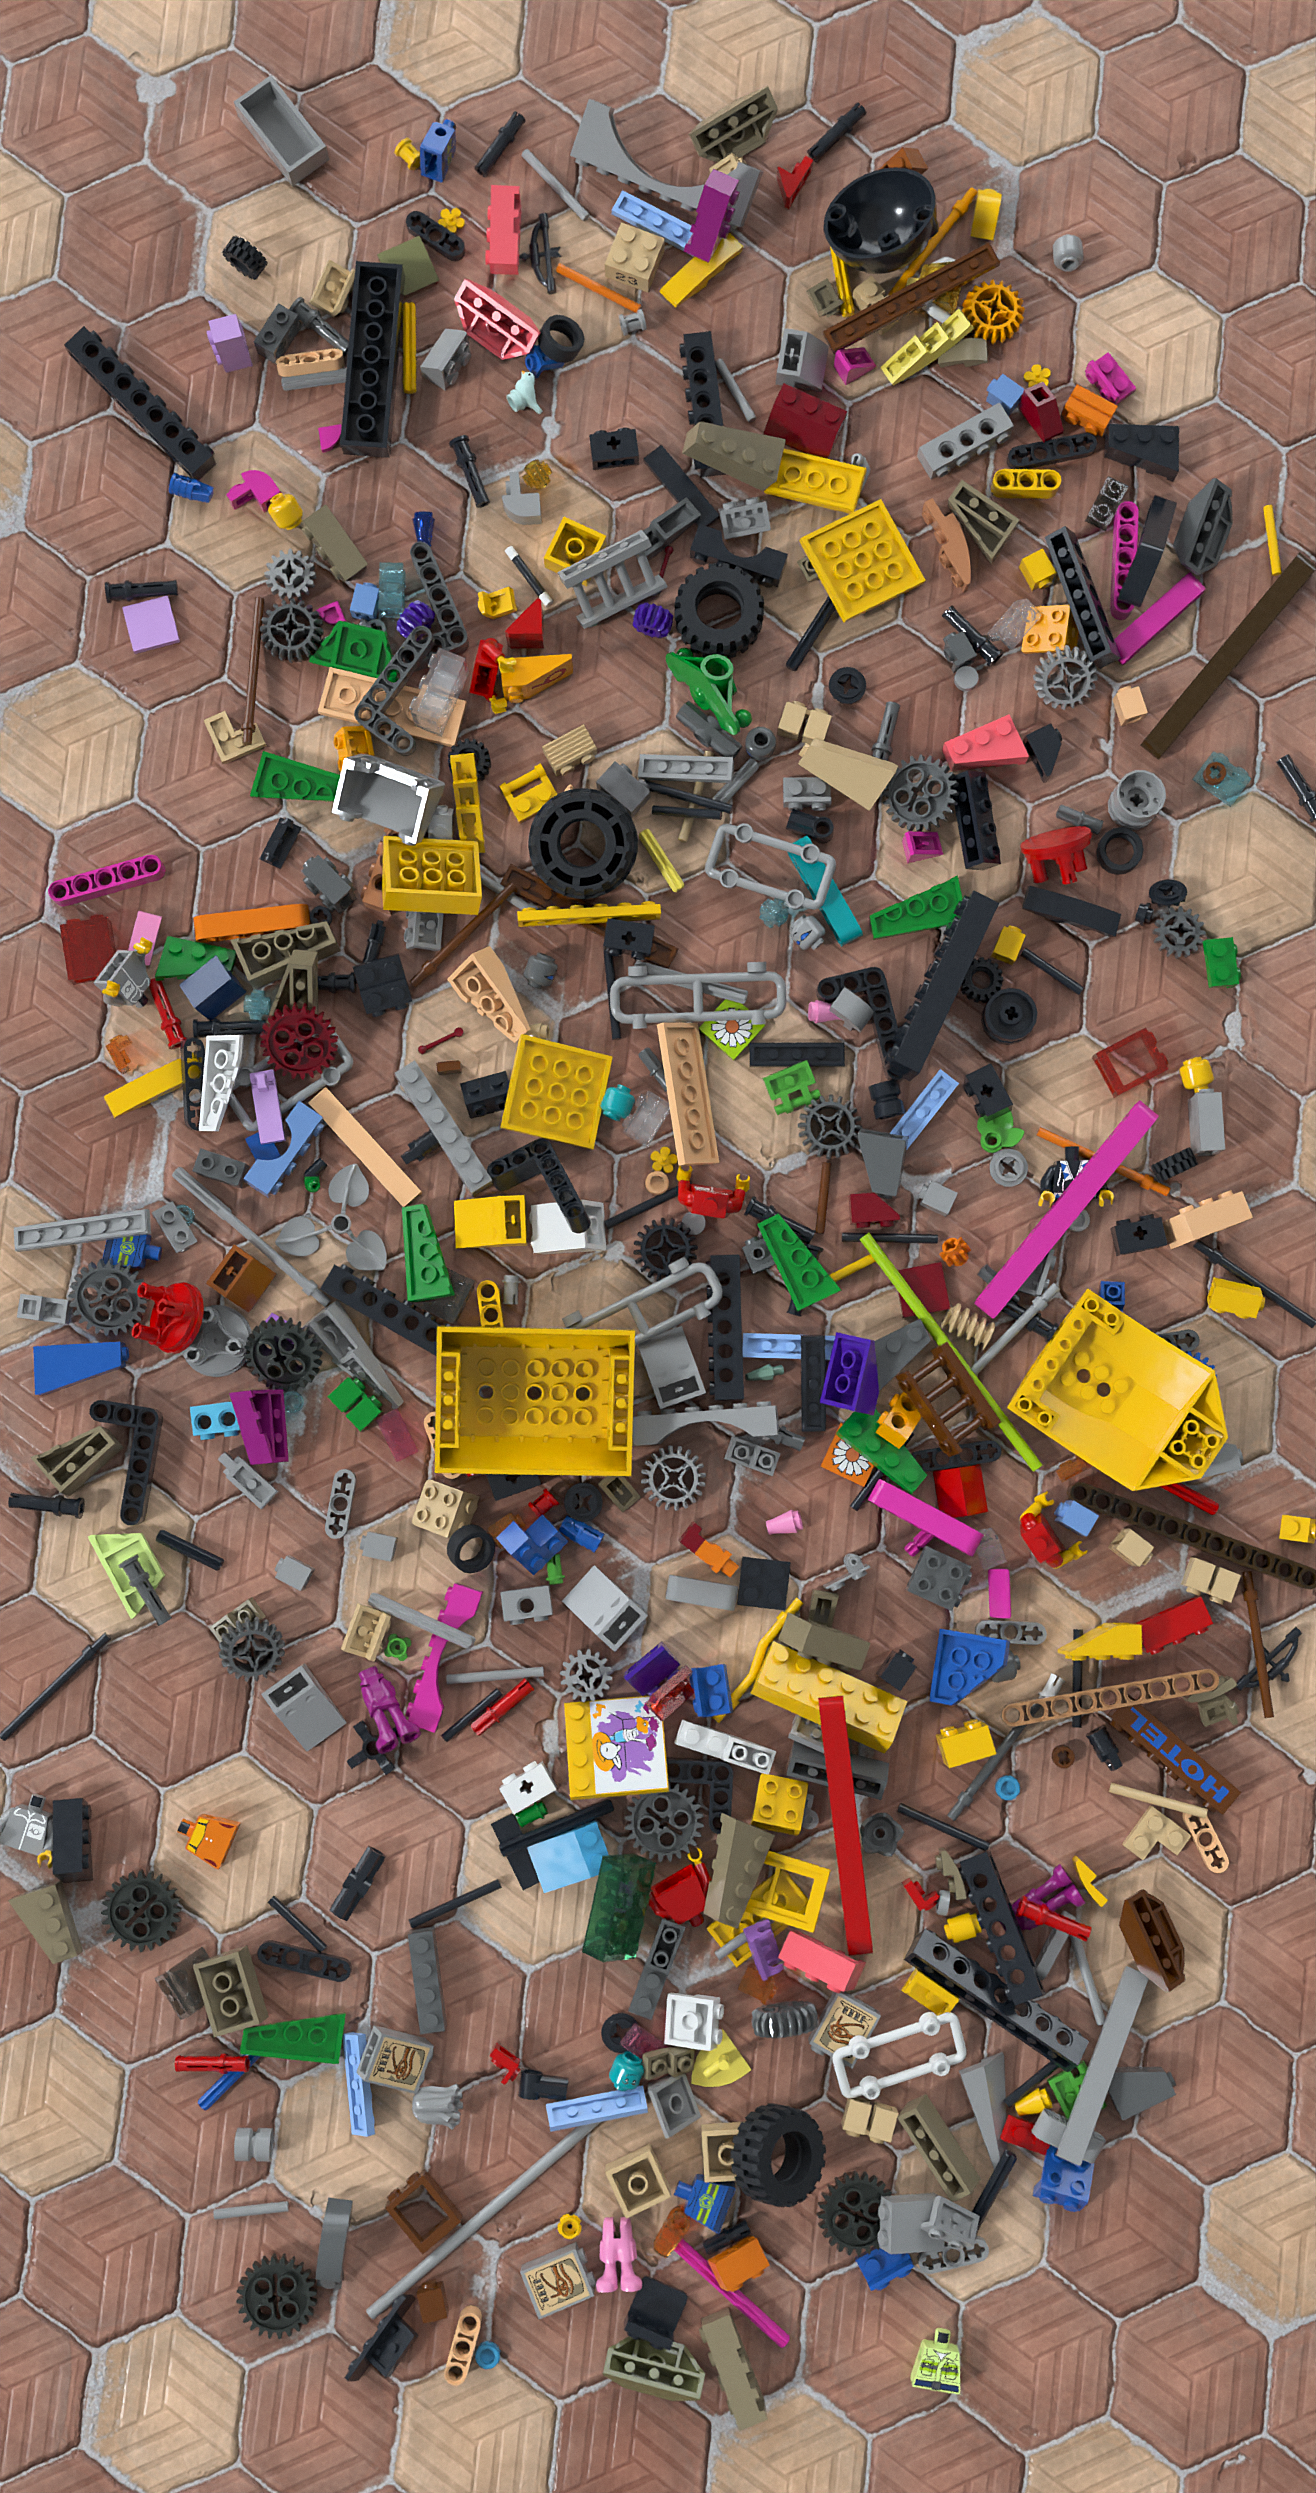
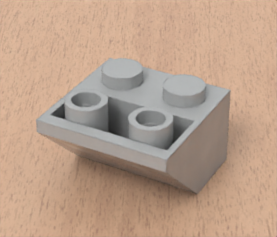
(446, 358)
(802, 360)

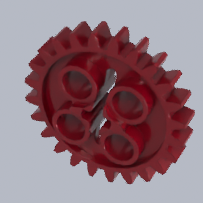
(307, 1059)

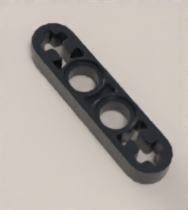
(1050, 448)
(188, 1083)
(955, 1460)
(304, 1963)

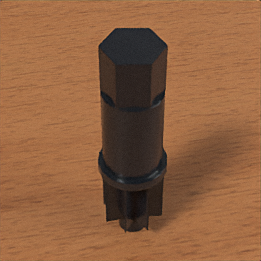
(374, 941)

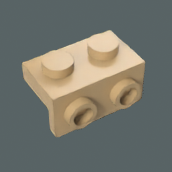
(333, 289)
(366, 1632)

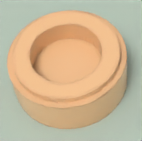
(657, 1183)

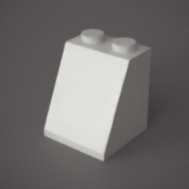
(554, 1236)

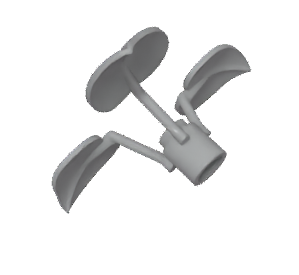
(366, 1251)

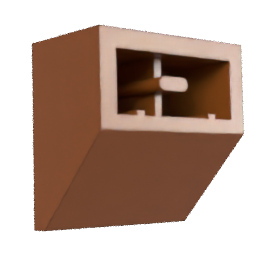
(241, 1278)

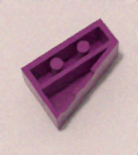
(713, 215)
(262, 1424)

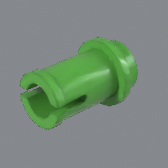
(554, 1570)

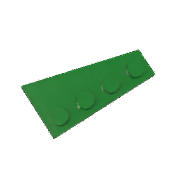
(293, 780)
(918, 913)
(424, 1262)
(798, 1267)
(893, 1462)
(300, 2039)

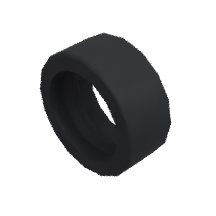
(567, 327)
(1130, 836)
(459, 1539)

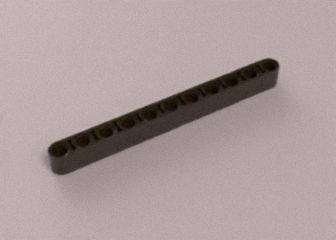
(1228, 656)
(1203, 1540)

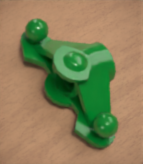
(710, 686)

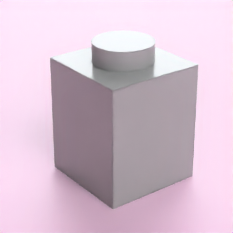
(937, 1198)
(378, 1546)
(293, 1572)

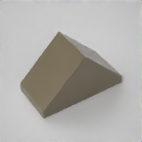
(619, 1491)
(823, 1607)

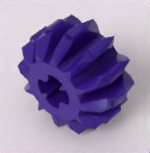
(413, 616)
(652, 620)

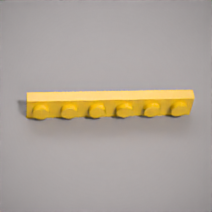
(597, 914)

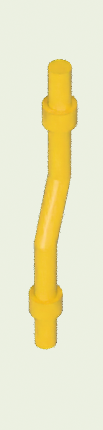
(759, 1655)

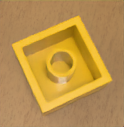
(572, 544)
(965, 1743)

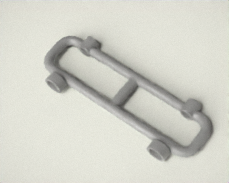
(755, 972)
(680, 1270)

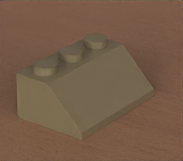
(231, 1991)

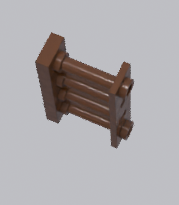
(969, 1397)

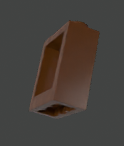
(437, 2232)

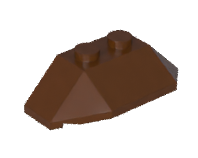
(1153, 1940)

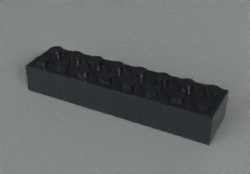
(372, 359)
(941, 986)

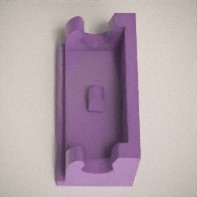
(763, 1948)

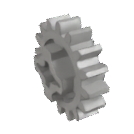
(281, 573)
(575, 1678)

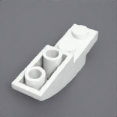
(725, 1746)

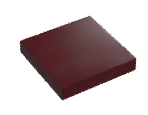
(928, 1285)

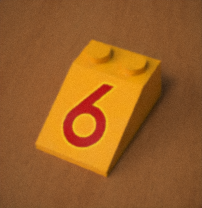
(535, 675)

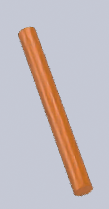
(598, 288)

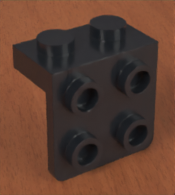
(655, 2313)

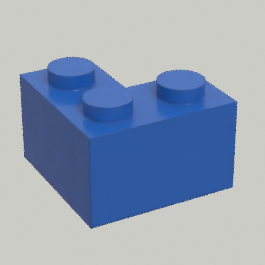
(535, 1545)

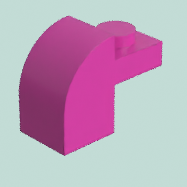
(255, 485)

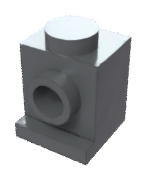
(958, 650)
(757, 1264)

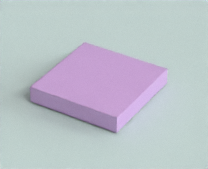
(151, 624)

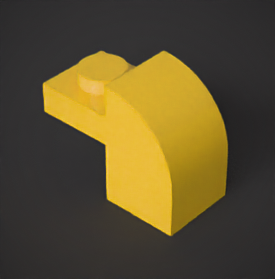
(986, 214)

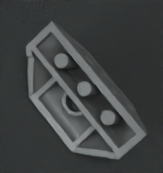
(1205, 528)

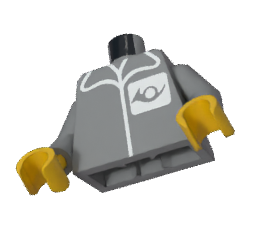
(126, 977)
(29, 1829)

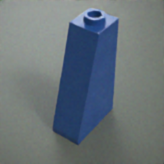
(71, 1364)

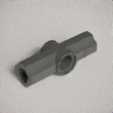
(708, 731)

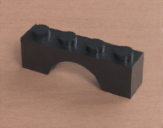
(764, 567)

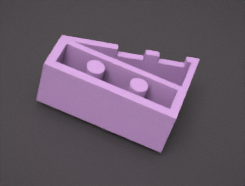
(229, 343)

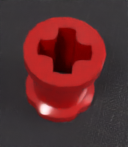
(543, 1503)

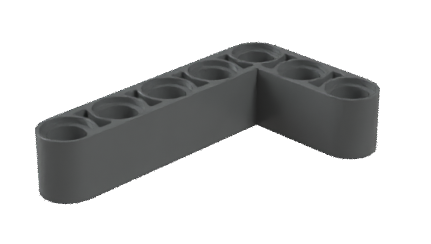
(441, 608)
(392, 690)

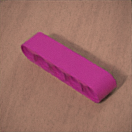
(1122, 549)
(1158, 617)
(96, 877)
(925, 1517)

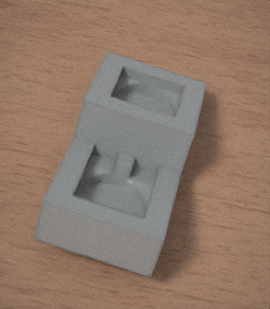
(44, 1309)

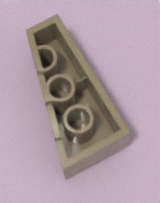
(736, 452)
(267, 956)
(736, 1869)
(734, 2369)

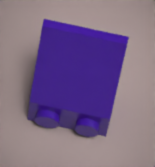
(852, 1375)
(652, 1669)

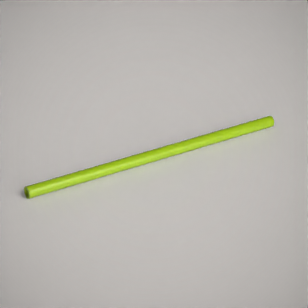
(940, 1337)

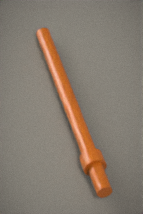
(1145, 1181)

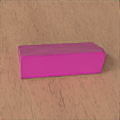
(999, 1593)

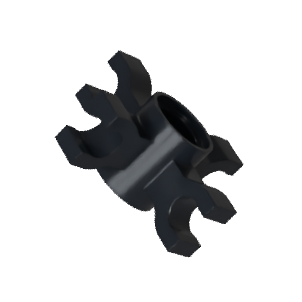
(382, 1759)

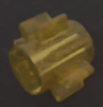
(537, 474)

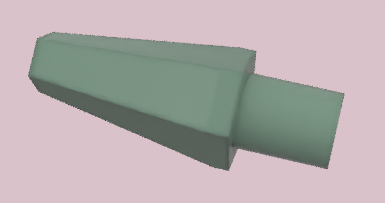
(765, 1373)

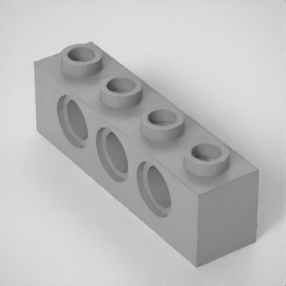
(993, 419)

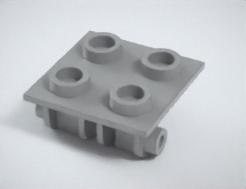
(855, 1570)

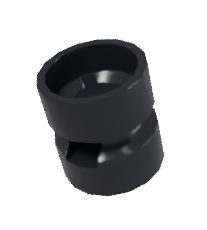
(886, 1099)

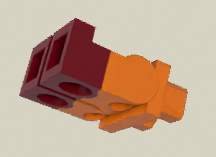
(708, 1551)

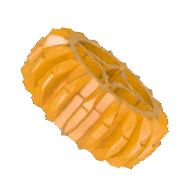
(998, 293)

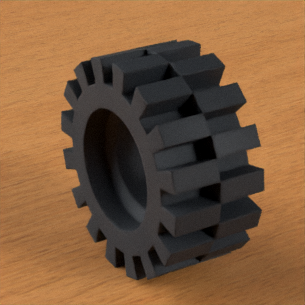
(244, 257)
(478, 750)
(994, 974)
(1174, 1165)

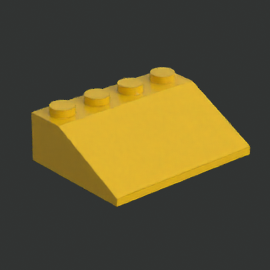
(431, 876)

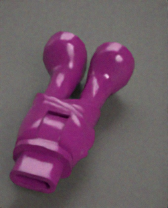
(380, 1697)
(1068, 1895)

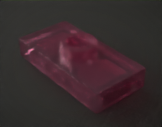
(397, 1435)
(641, 2041)

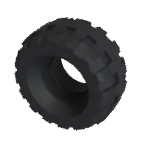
(619, 835)

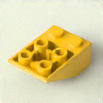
(491, 1222)
(1115, 1639)

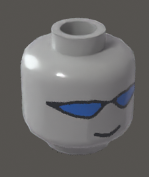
(807, 932)

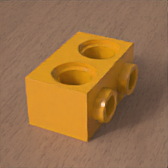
(903, 1419)

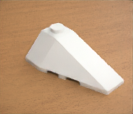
(220, 1074)

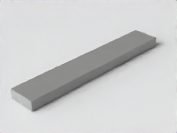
(82, 1230)

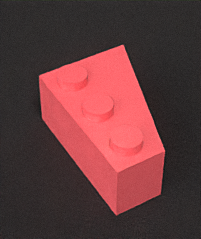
(504, 230)
(986, 746)
(821, 1962)

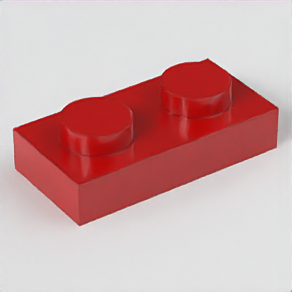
(1019, 2132)

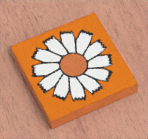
(846, 1461)

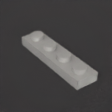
(686, 768)

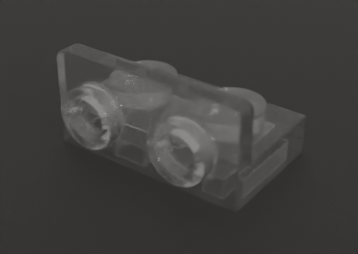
(1015, 623)

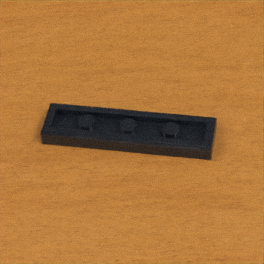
(679, 484)
(788, 1054)
(812, 1383)

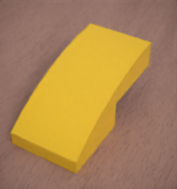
(1086, 1876)

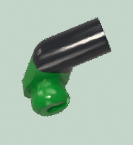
(311, 1175)

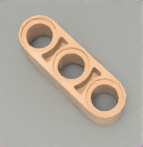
(458, 2356)

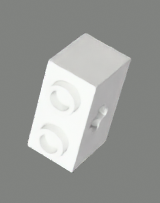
(520, 1799)

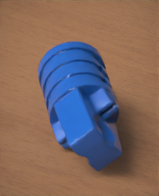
(190, 488)
(581, 1533)

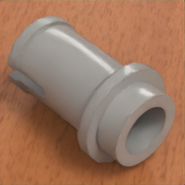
(510, 1289)

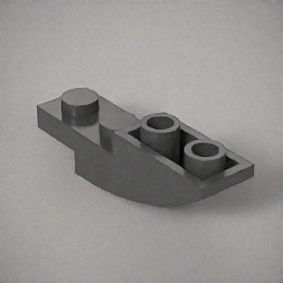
(656, 1968)

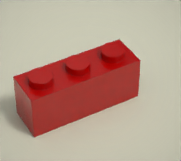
(1174, 1624)

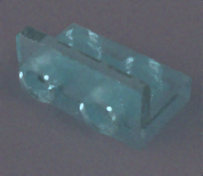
(1232, 784)

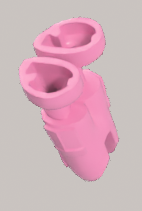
(617, 2249)

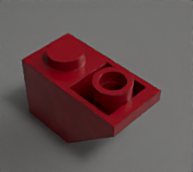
(1041, 411)
(870, 1209)

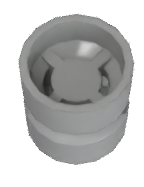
(254, 2144)

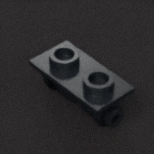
(280, 842)

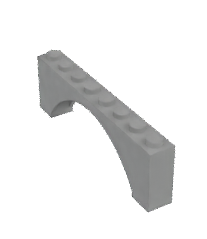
(601, 146)

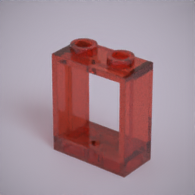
(1109, 1073)

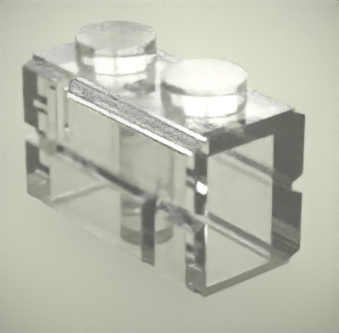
(647, 1118)

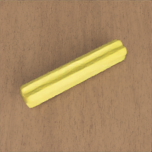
(661, 860)

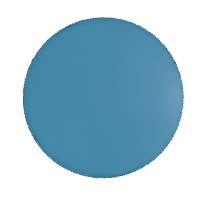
(1007, 1787)
(487, 2355)

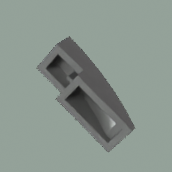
(670, 526)

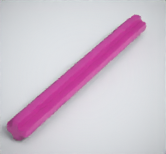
(737, 2298)

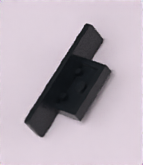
(388, 2344)

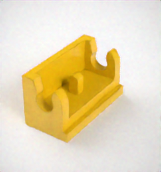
(929, 1993)

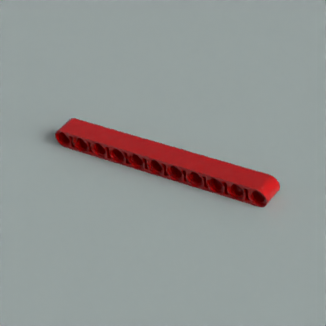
(845, 1825)

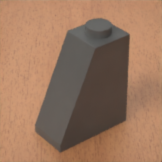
(884, 1160)
(1139, 2089)

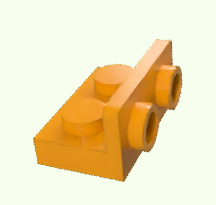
(351, 742)

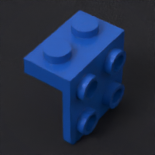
(1064, 2182)

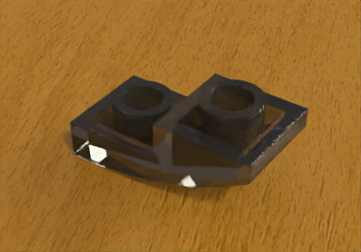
(1106, 503)

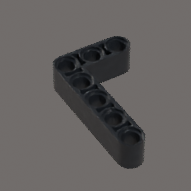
(1149, 551)
(870, 992)
(535, 1159)
(137, 1453)
(709, 1777)

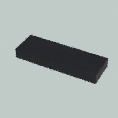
(521, 1863)

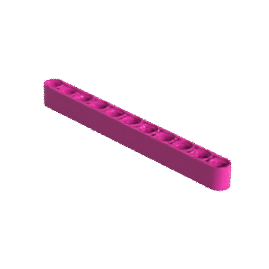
(1066, 1209)

